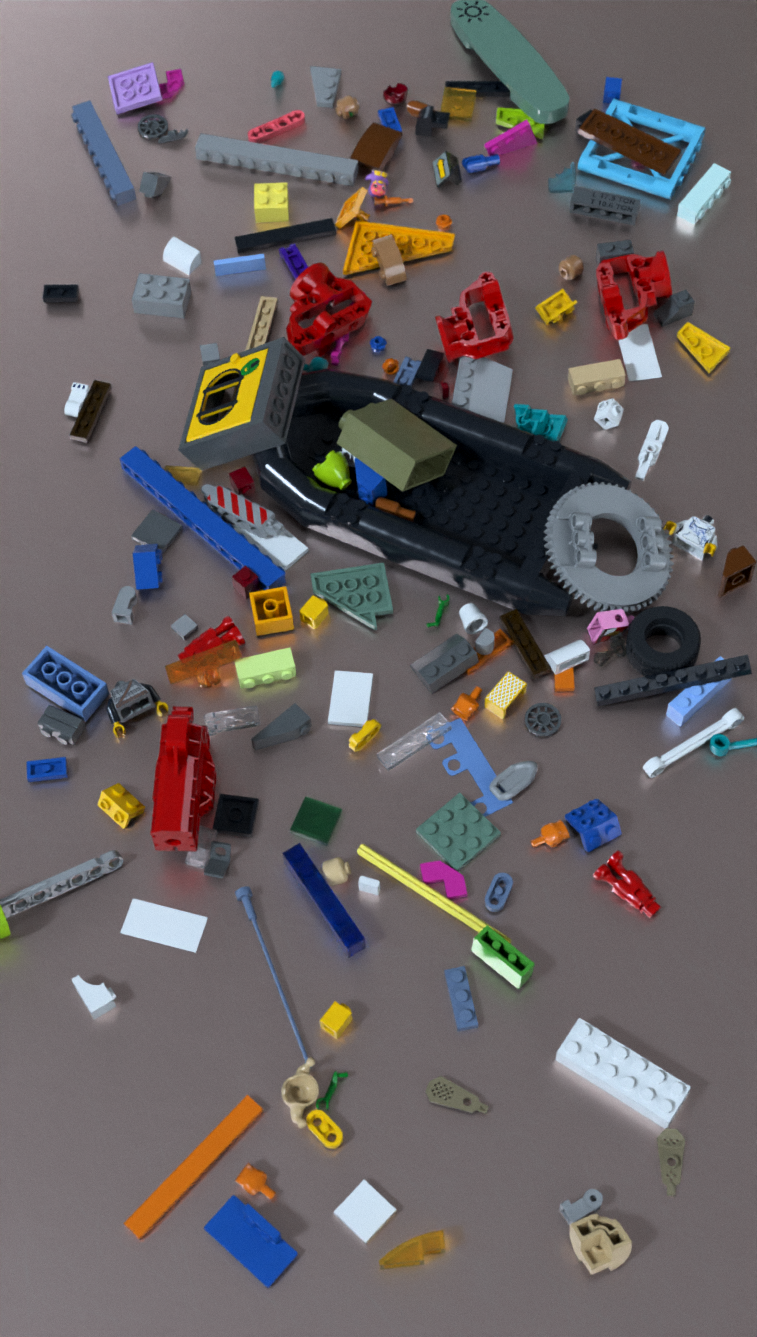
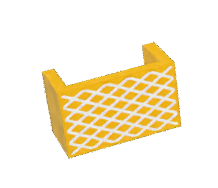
(504, 694)

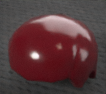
(395, 95)

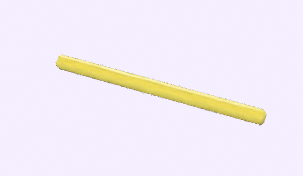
(425, 890)

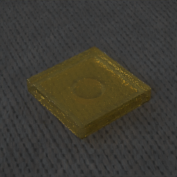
(458, 103)

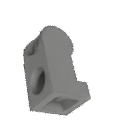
(123, 606)
(583, 1207)

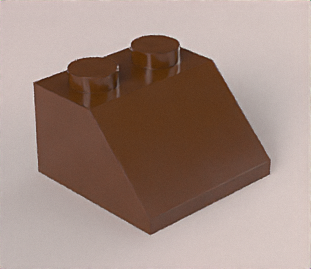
(737, 570)

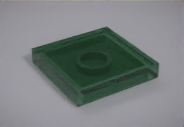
(316, 821)

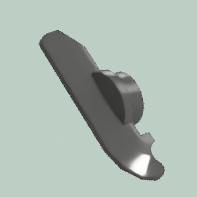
(173, 135)

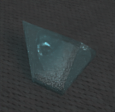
(563, 182)

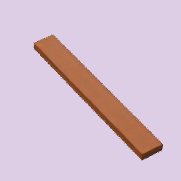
(193, 1167)

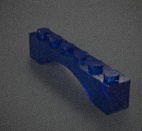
(334, 913)

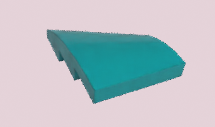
(540, 422)

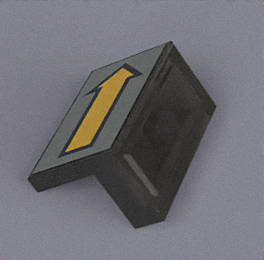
(447, 168)

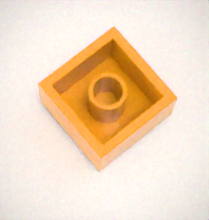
(271, 611)

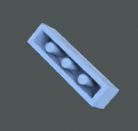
(692, 700)

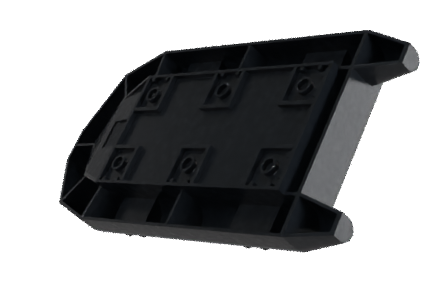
(471, 526)

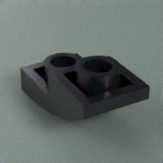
(429, 365)

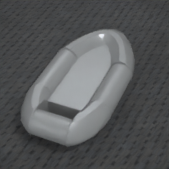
(513, 780)

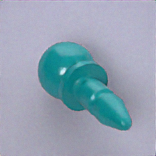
(277, 78)

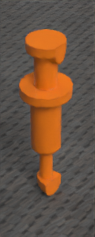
(391, 200)

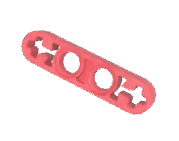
(293, 119)

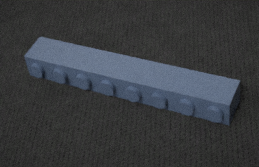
(104, 153)

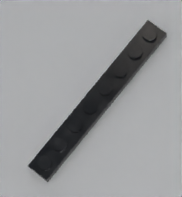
(673, 680)

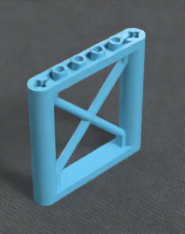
(653, 184)

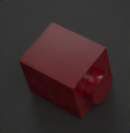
(242, 482)
(245, 582)

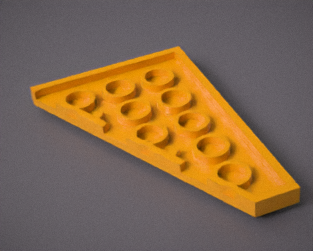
(411, 243)

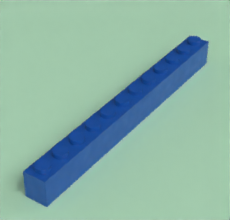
(201, 519)

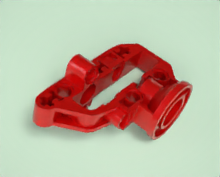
(649, 280)
(311, 294)
(458, 330)

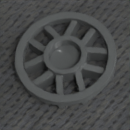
(152, 126)
(543, 719)

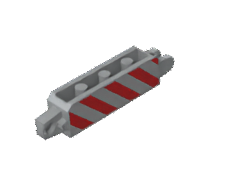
(242, 511)

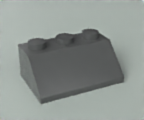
(445, 663)

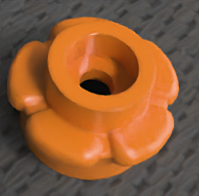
(443, 222)
(390, 366)

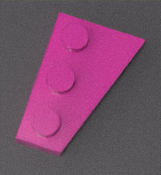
(512, 140)

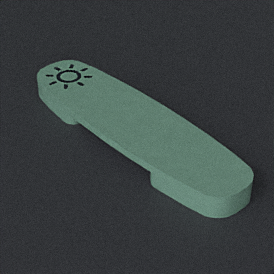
(511, 59)

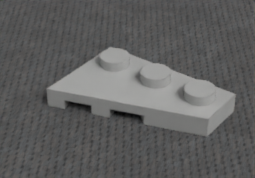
(325, 85)

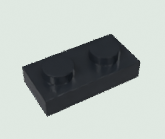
(60, 293)

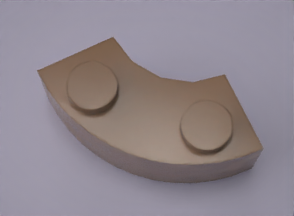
(389, 260)

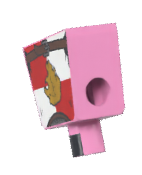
(608, 625)

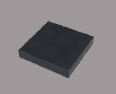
(235, 815)

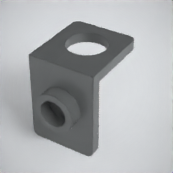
(218, 863)

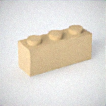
(596, 377)

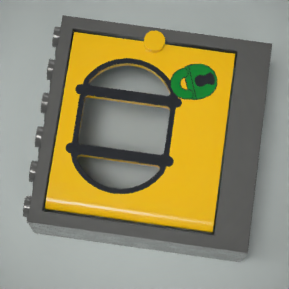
(261, 409)

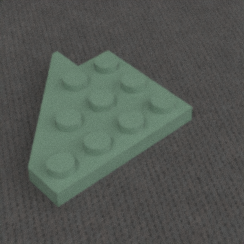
(356, 591)

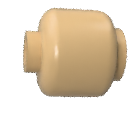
(335, 871)

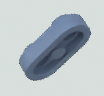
(498, 893)

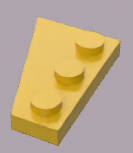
(703, 346)

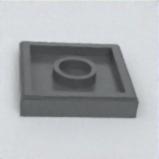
(157, 530)

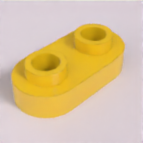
(368, 731)
(325, 1129)

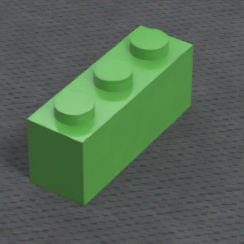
(502, 957)

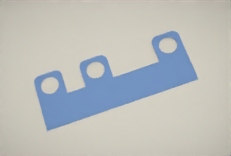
(472, 759)

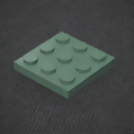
(458, 832)

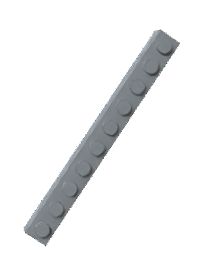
(277, 159)

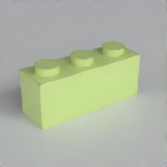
(265, 668)

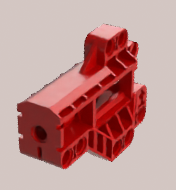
(182, 782)

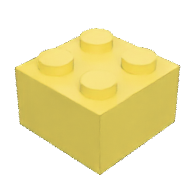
(271, 202)

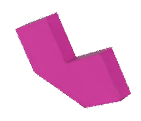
(175, 82)
(440, 872)

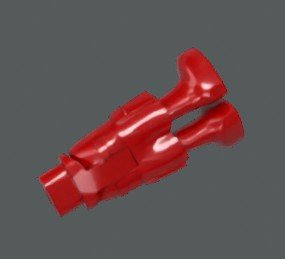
(210, 638)
(629, 887)

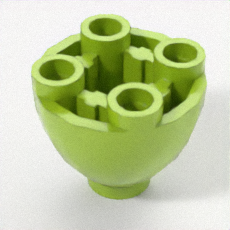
(334, 470)

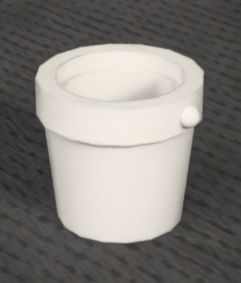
(472, 618)

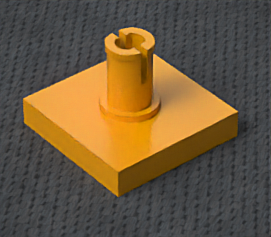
(352, 209)

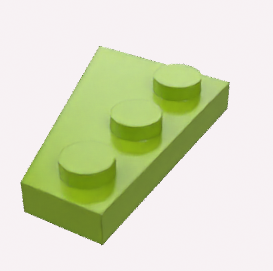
(511, 117)

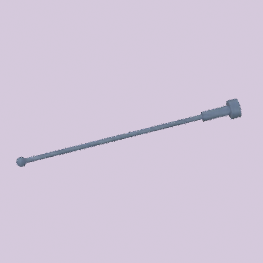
(244, 894)

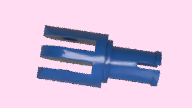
(479, 162)

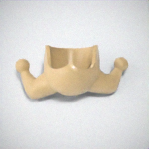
(300, 1092)

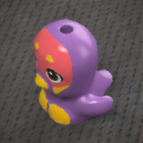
(377, 184)

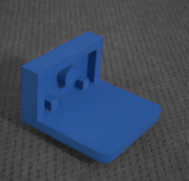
(594, 823)

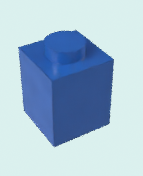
(612, 89)

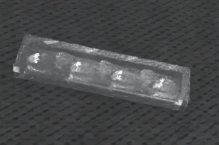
(414, 741)

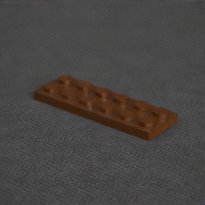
(629, 141)

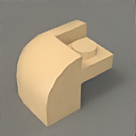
(600, 1243)

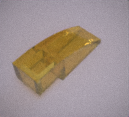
(413, 1251)

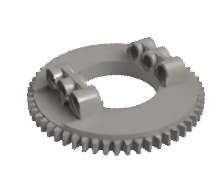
(575, 559)

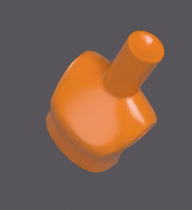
(466, 704)
(551, 834)
(254, 1181)

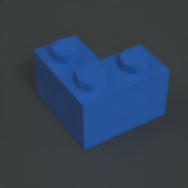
(146, 562)

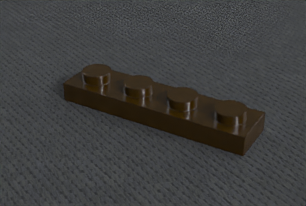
(90, 411)
(525, 644)

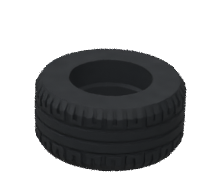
(664, 621)

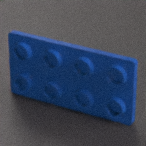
(251, 1240)

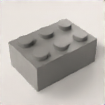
(161, 295)

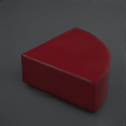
(444, 389)

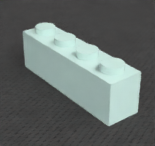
(704, 194)

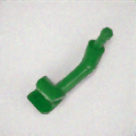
(442, 604)
(332, 1087)

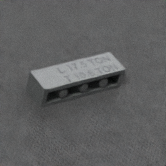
(604, 205)

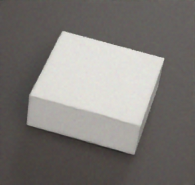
(369, 885)

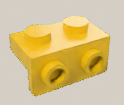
(555, 306)
(120, 804)

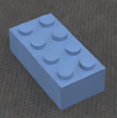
(65, 683)

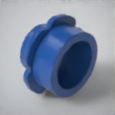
(378, 344)

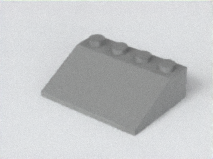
(483, 387)

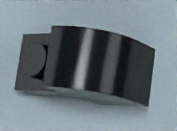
(430, 119)

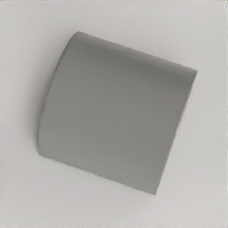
(485, 642)

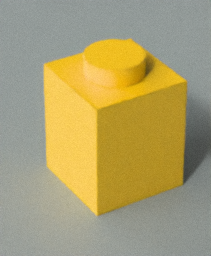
(314, 612)
(336, 1019)

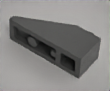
(284, 728)

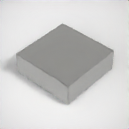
(184, 626)

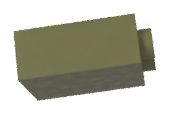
(395, 444)

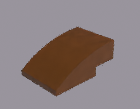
(376, 147)

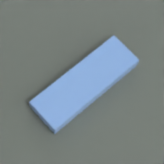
(239, 264)

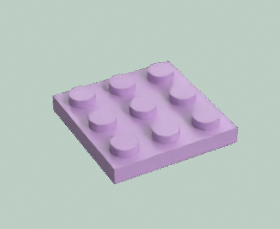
(135, 88)

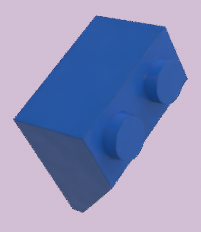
(369, 483)

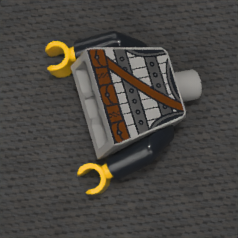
(131, 700)

